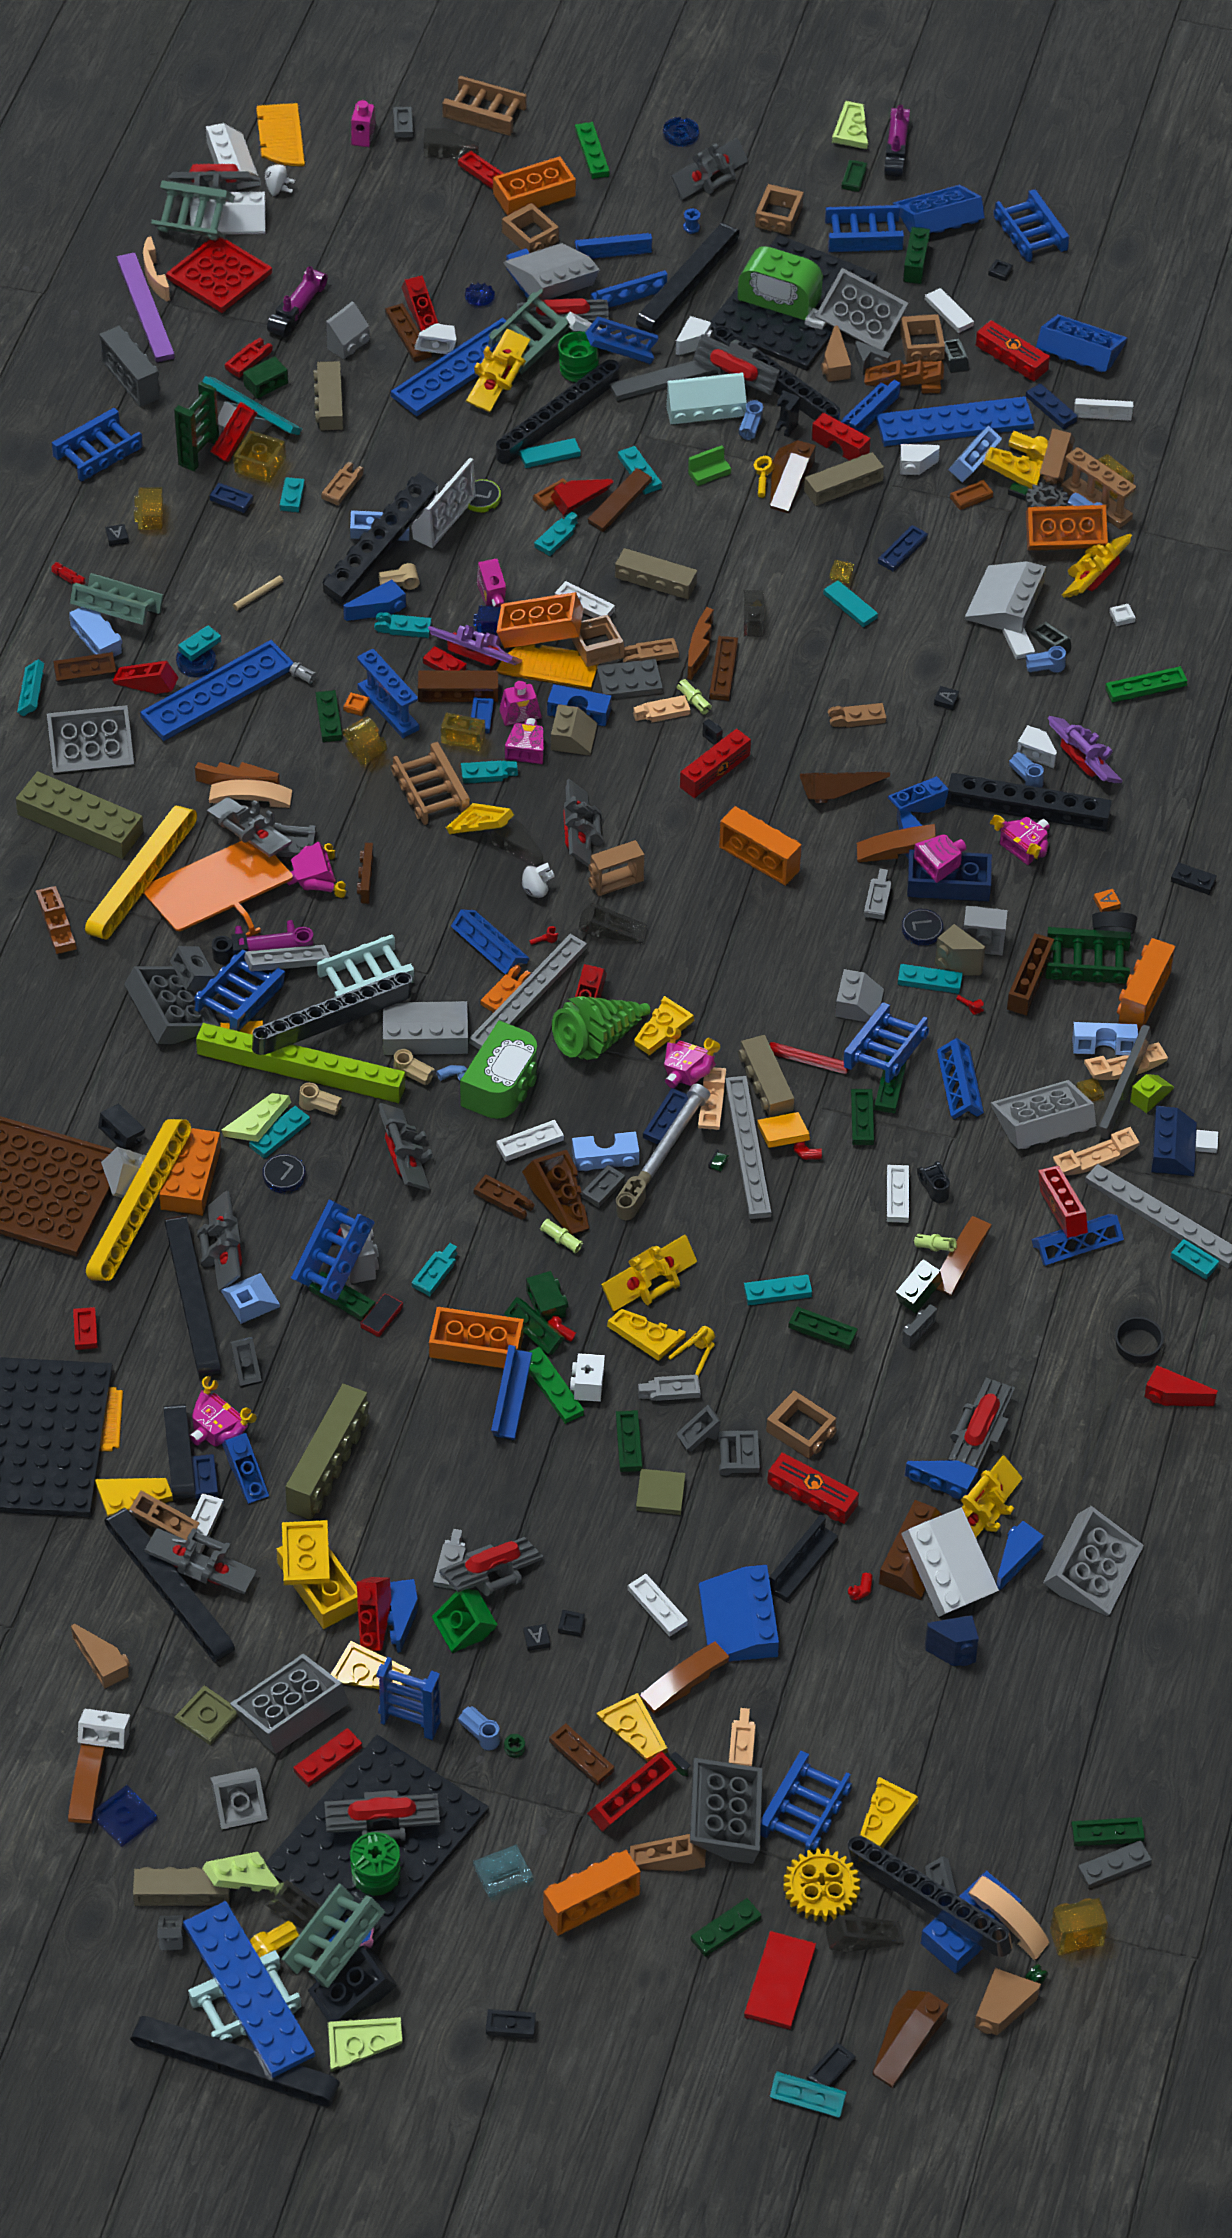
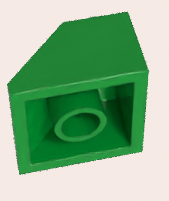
(464, 1619)

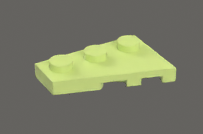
(851, 126)
(258, 1119)
(239, 1871)
(361, 2039)

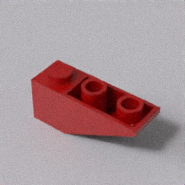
(419, 302)
(591, 982)
(373, 1610)

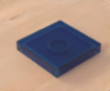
(124, 1815)

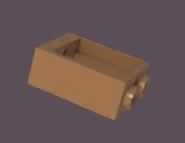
(781, 197)
(514, 222)
(922, 325)
(1054, 462)
(602, 651)
(621, 877)
(787, 1408)

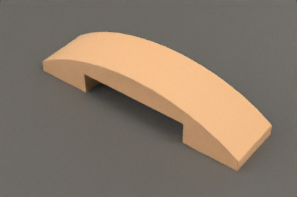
(157, 283)
(251, 790)
(1113, 1068)
(711, 1112)
(1102, 1154)
(1012, 1914)

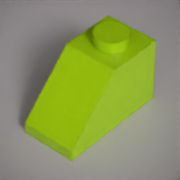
(1149, 1092)

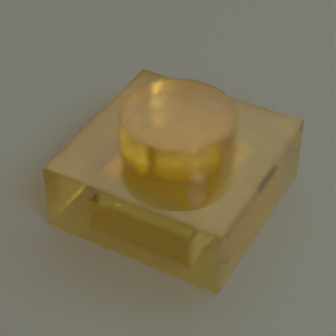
(841, 571)
(1091, 1089)

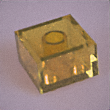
(259, 456)
(1078, 1926)

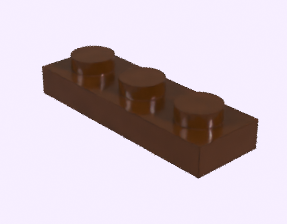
(84, 666)
(365, 873)
(581, 1754)

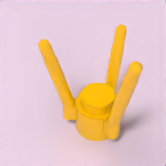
(701, 1340)

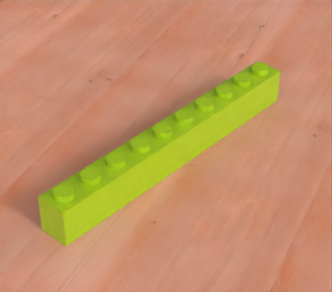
(303, 1064)

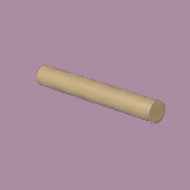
(257, 593)

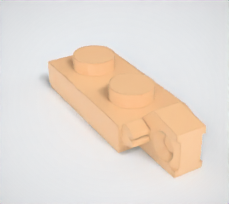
(662, 709)
(742, 1740)

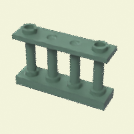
(188, 192)
(550, 336)
(116, 598)
(344, 1943)

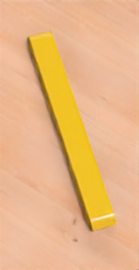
(140, 872)
(138, 1200)

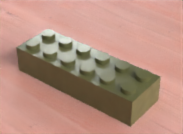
(79, 815)
(327, 1452)

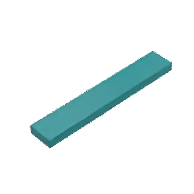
(262, 411)

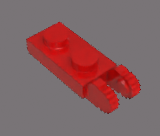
(248, 357)

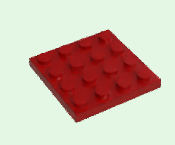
(219, 273)

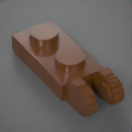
(503, 1196)

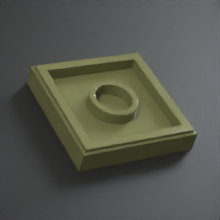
(660, 1491)
(206, 1715)

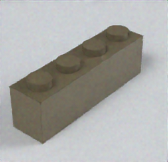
(330, 397)
(843, 478)
(656, 573)
(766, 1076)
(176, 1888)

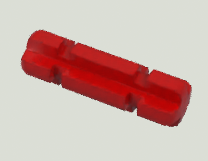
(67, 574)

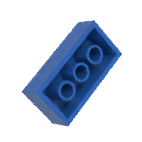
(948, 1944)

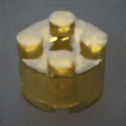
(364, 740)

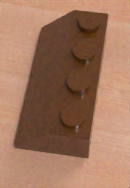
(898, 1568)

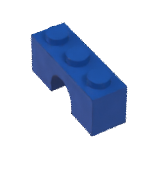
(594, 704)

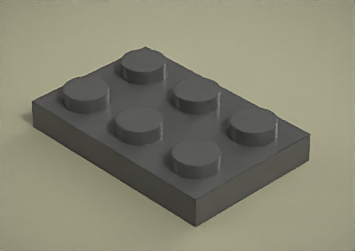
(630, 679)

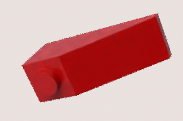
(578, 492)
(148, 677)
(1176, 1390)

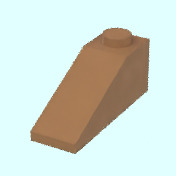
(836, 360)
(162, 1516)
(102, 1656)
(668, 1854)

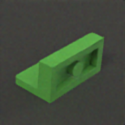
(708, 466)

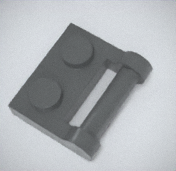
(298, 843)
(746, 1452)

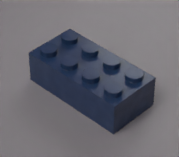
(966, 882)

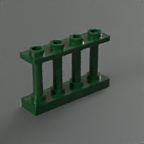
(186, 426)
(1088, 939)

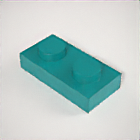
(292, 494)
(199, 643)
(1194, 1259)

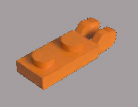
(503, 989)

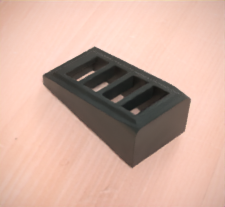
(956, 358)
(1051, 638)

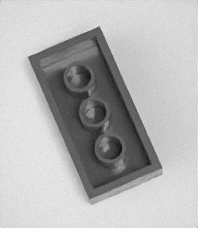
(129, 366)

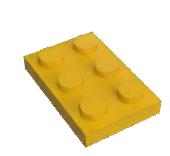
(305, 1552)

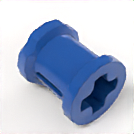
(691, 224)

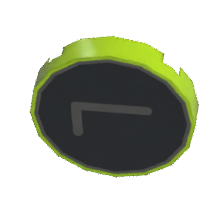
(487, 496)

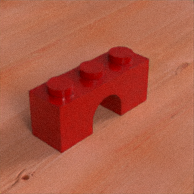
(828, 429)

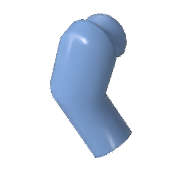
(450, 1071)

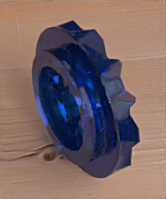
(482, 298)

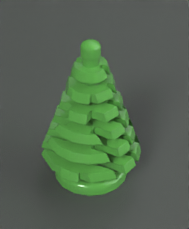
(594, 1024)

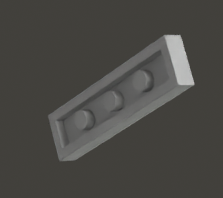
(285, 957)

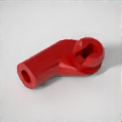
(806, 1153)
(556, 1322)
(862, 1590)

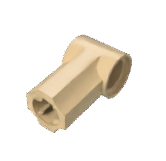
(404, 576)
(413, 1068)
(313, 1098)

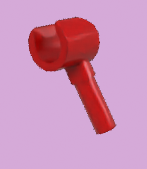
(549, 936)
(975, 1007)

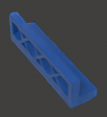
(615, 245)
(632, 289)
(618, 343)
(876, 405)
(488, 940)
(964, 1075)
(1059, 1236)
(511, 1393)

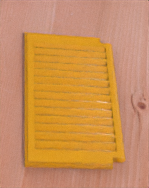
(112, 1424)

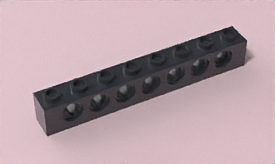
(342, 590)
(1028, 801)

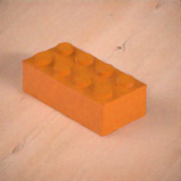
(534, 184)
(1066, 527)
(540, 620)
(760, 845)
(1146, 983)
(192, 1174)
(474, 1336)
(591, 1892)

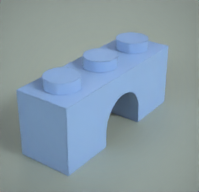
(1091, 1035)
(590, 1156)

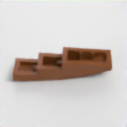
(906, 374)
(700, 642)
(224, 772)
(893, 843)
(56, 919)
(966, 1251)
(684, 1676)
(86, 1783)

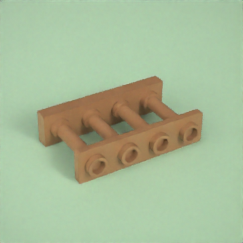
(480, 117)
(1108, 478)
(443, 770)

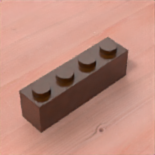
(457, 685)
(1030, 974)

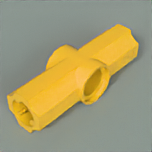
(1033, 447)
(274, 1940)

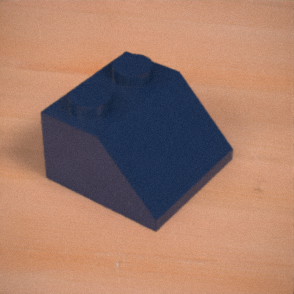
(953, 1640)

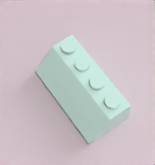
(706, 398)

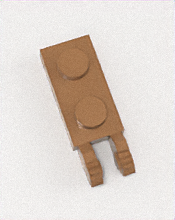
(342, 484)
(657, 649)
(857, 715)

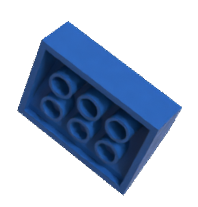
(941, 209)
(1080, 342)
(740, 1613)

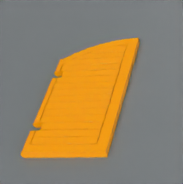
(280, 134)
(550, 665)

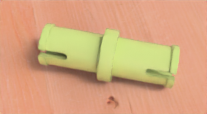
(694, 696)
(561, 1236)
(935, 1242)

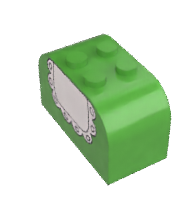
(781, 282)
(500, 1072)

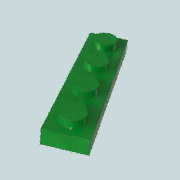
(592, 150)
(1146, 684)
(554, 1387)

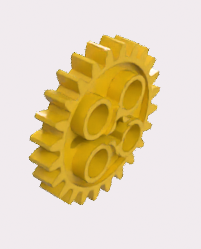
(819, 1866)

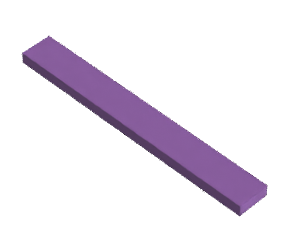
(145, 307)

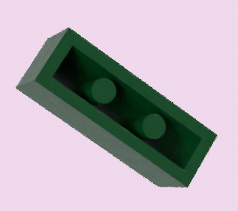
(916, 255)

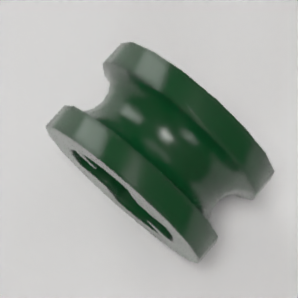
(514, 1751)
(1036, 1974)

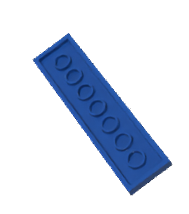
(445, 374)
(954, 421)
(217, 690)
(249, 1989)

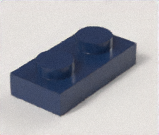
(231, 497)
(204, 1475)

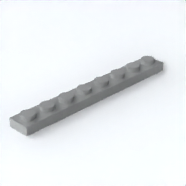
(532, 987)
(748, 1147)
(1159, 1214)

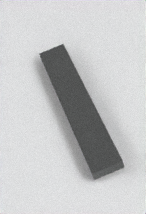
(658, 379)
(1125, 1082)

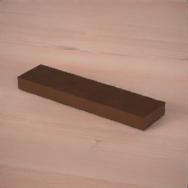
(406, 330)
(620, 499)
(723, 668)

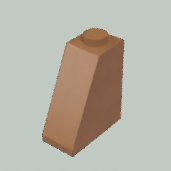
(1005, 2001)

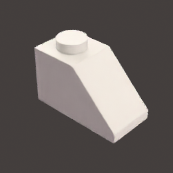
(691, 334)
(437, 339)
(917, 458)
(1037, 746)

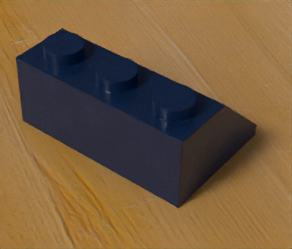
(1173, 1142)

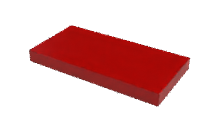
(780, 1980)

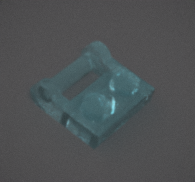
(500, 1865)

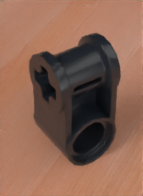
(935, 1182)

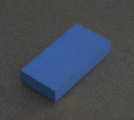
(483, 709)

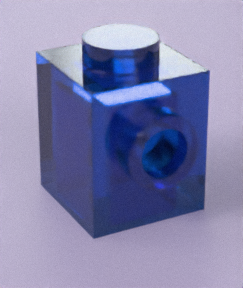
(487, 619)

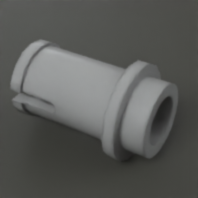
(302, 672)

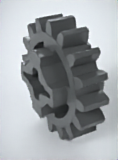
(1046, 496)

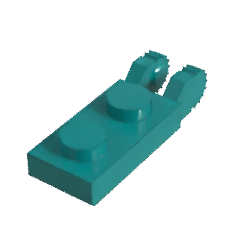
(403, 625)

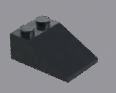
(355, 1988)

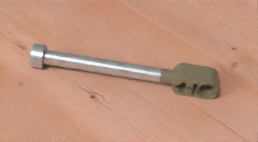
(697, 1096)

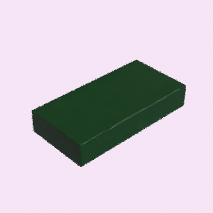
(854, 176)

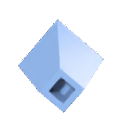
(250, 1298)

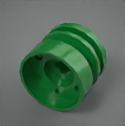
(576, 356)
(375, 1863)

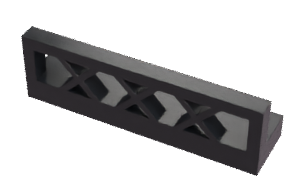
(802, 1559)

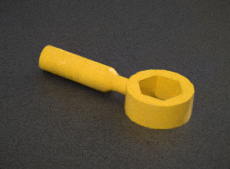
(763, 471)

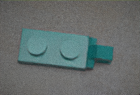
(557, 534)
(488, 771)
(435, 1270)

